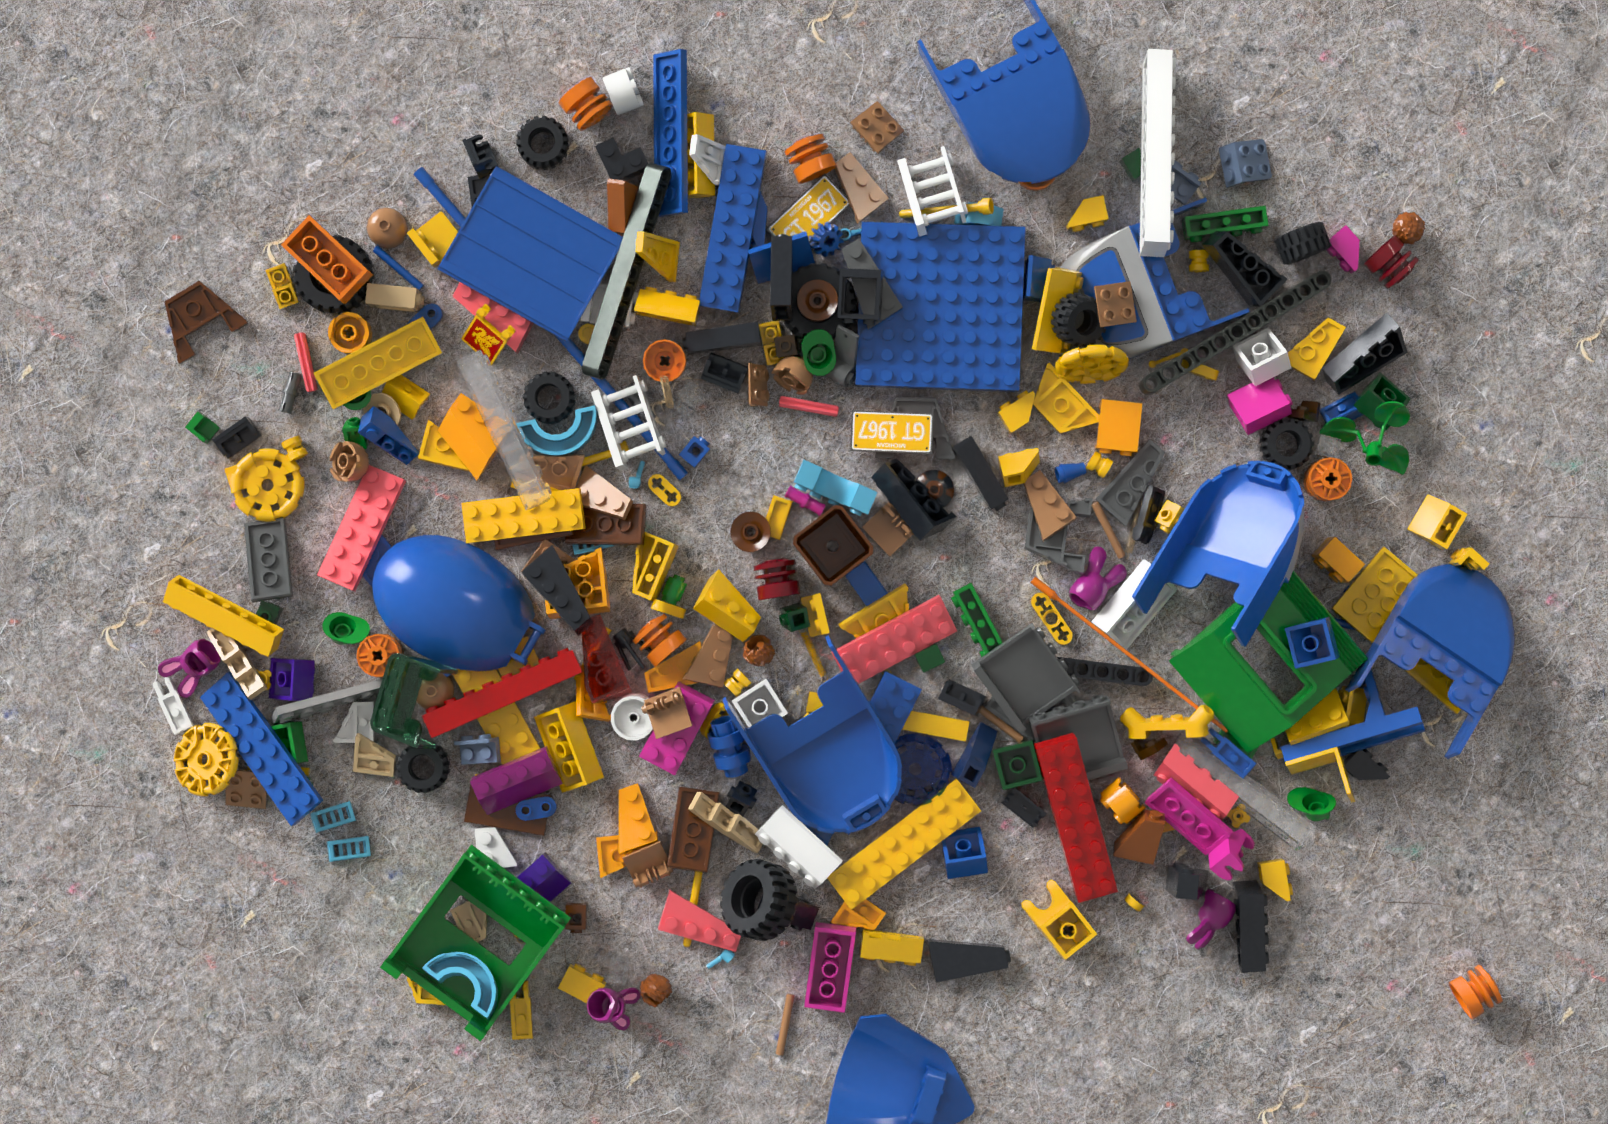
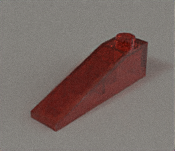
(602, 668)

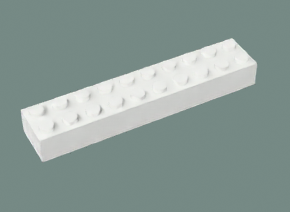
(1156, 153)

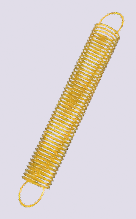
(812, 654)

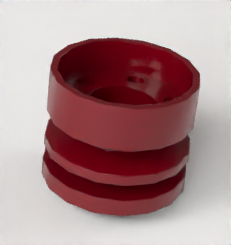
(1391, 262)
(776, 579)

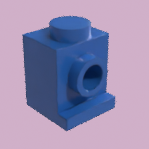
(688, 455)

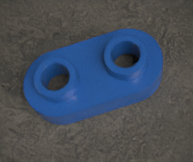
(431, 321)
(535, 808)

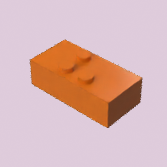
(327, 259)

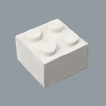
(1262, 356)
(759, 703)

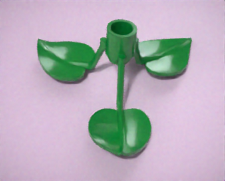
(1391, 413)

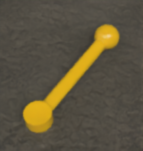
(1152, 363)

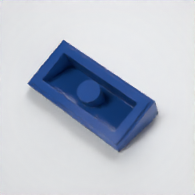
(1341, 408)
(866, 584)

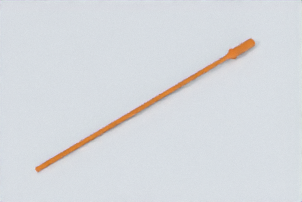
(1053, 595)

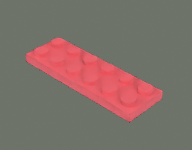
(361, 528)
(897, 639)

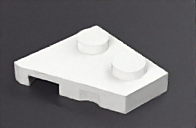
(708, 156)
(356, 722)
(492, 845)

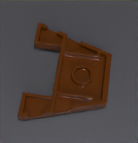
(193, 310)

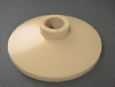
(384, 401)

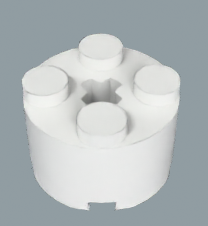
(623, 91)

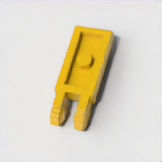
(521, 1015)

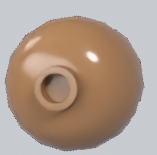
(387, 228)
(793, 374)
(348, 461)
(435, 692)

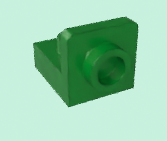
(351, 434)

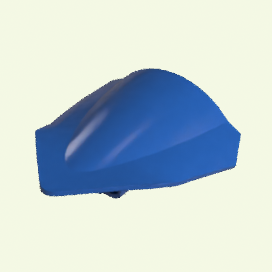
(896, 1078)

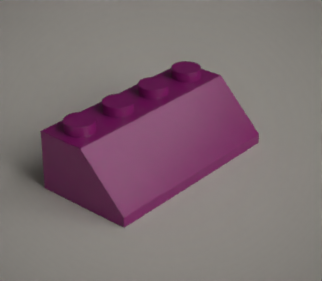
(516, 780)

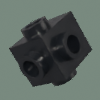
(741, 794)

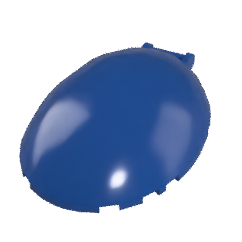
(454, 603)

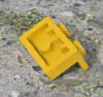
(1468, 558)
(816, 615)

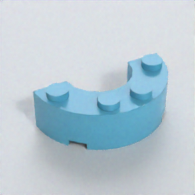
(567, 442)
(835, 488)
(472, 968)

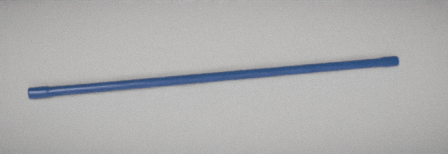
(672, 463)

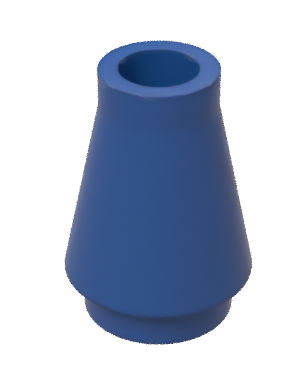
(1068, 472)

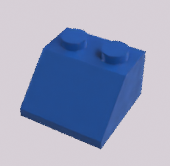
(1035, 277)
(1312, 642)
(964, 853)

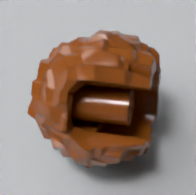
(1408, 227)
(758, 650)
(655, 989)

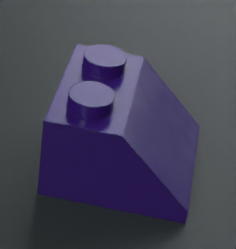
(291, 679)
(545, 878)

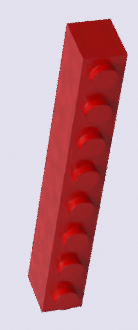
(502, 693)

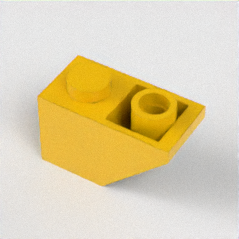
(1090, 212)
(1017, 413)
(1018, 466)
(1274, 876)

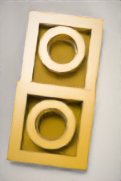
(282, 285)
(768, 332)

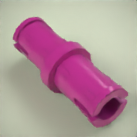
(805, 500)

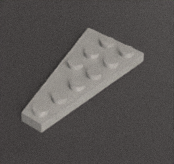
(323, 703)

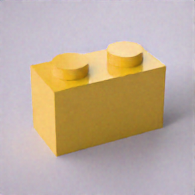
(580, 983)

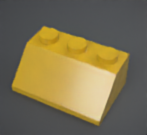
(667, 306)

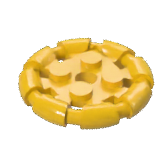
(1092, 364)
(256, 479)
(216, 759)

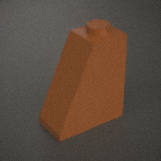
(620, 200)
(1141, 838)

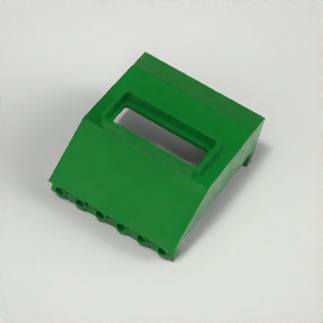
(1235, 689)
(505, 901)

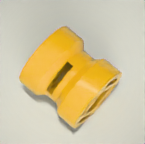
(1198, 261)
(294, 448)
(1100, 465)
(733, 686)

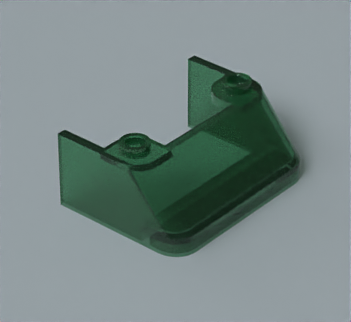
(398, 698)

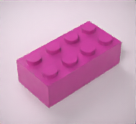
(671, 749)
(830, 967)

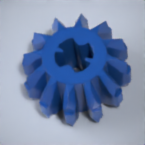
(832, 242)

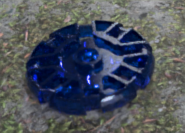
(928, 769)

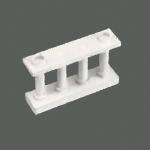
(918, 204)
(608, 420)

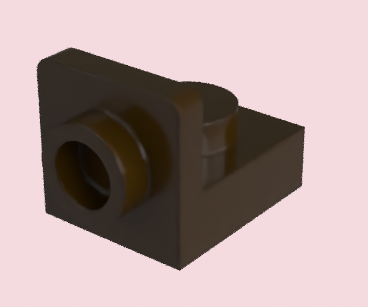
(786, 346)
(1306, 412)
(1147, 748)

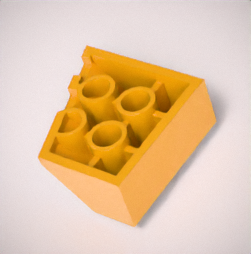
(468, 435)
(590, 581)

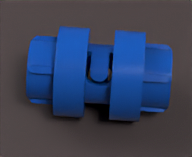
(731, 754)

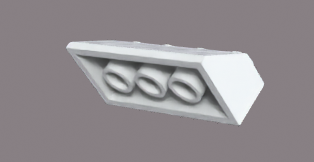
(1121, 615)
(798, 847)

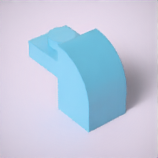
(977, 218)

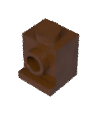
(580, 909)

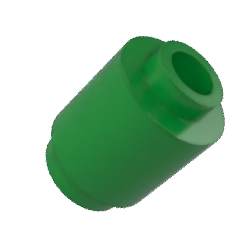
(674, 589)

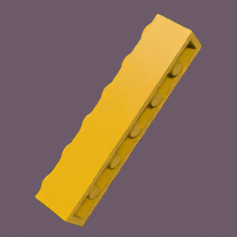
(223, 615)

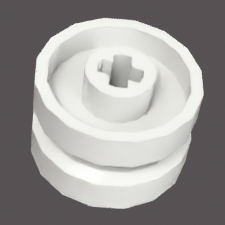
(623, 722)

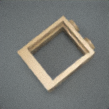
(394, 298)

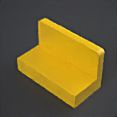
(406, 394)

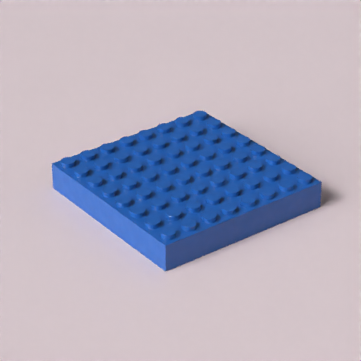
(957, 312)

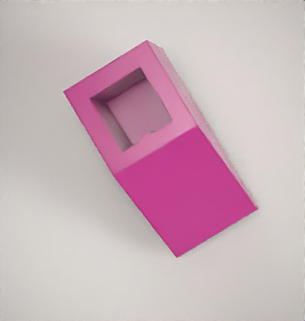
(1345, 248)

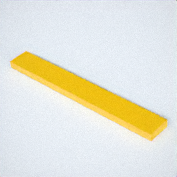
(917, 722)

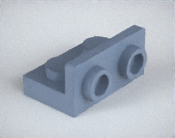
(1184, 183)
(479, 750)

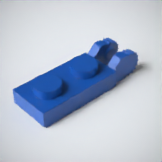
(1230, 754)

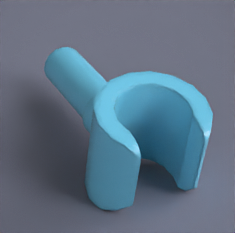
(851, 233)
(635, 482)
(726, 955)

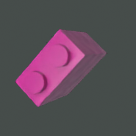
(1260, 404)

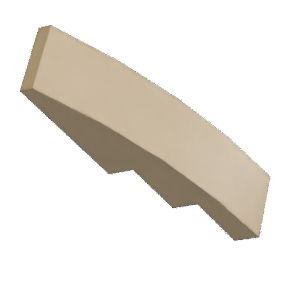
(238, 663)
(725, 821)

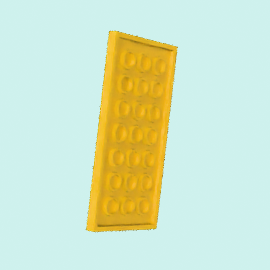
(1369, 604)

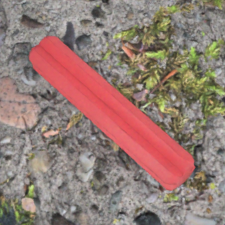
(305, 362)
(808, 406)

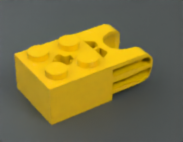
(1055, 917)

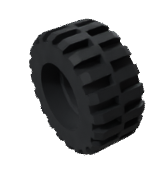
(324, 301)
(800, 325)
(777, 901)

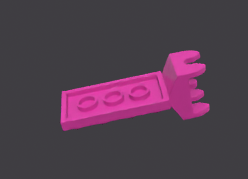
(1201, 828)

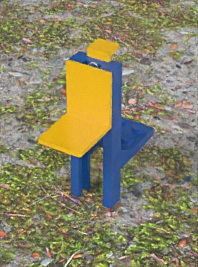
(1333, 745)

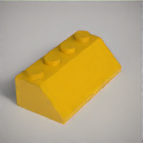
(698, 183)
(1057, 285)
(569, 746)

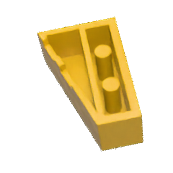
(652, 565)
(727, 607)
(891, 947)

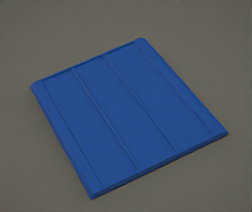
(531, 253)

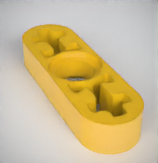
(1064, 628)

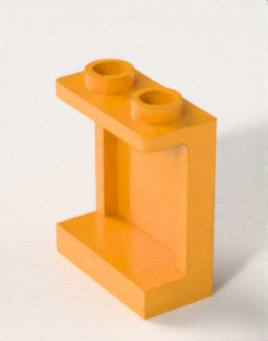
(1118, 427)

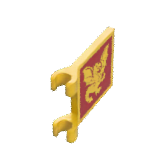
(485, 337)

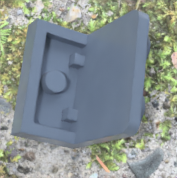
(1245, 162)

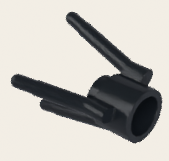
(623, 640)

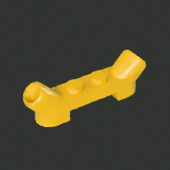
(1141, 727)

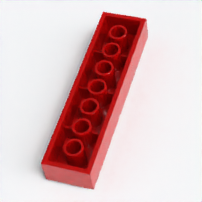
(1075, 817)

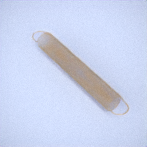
(665, 385)
(1131, 539)

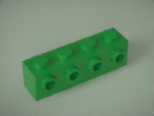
(1232, 221)
(977, 618)

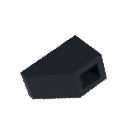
(1362, 767)

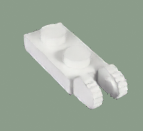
(173, 707)

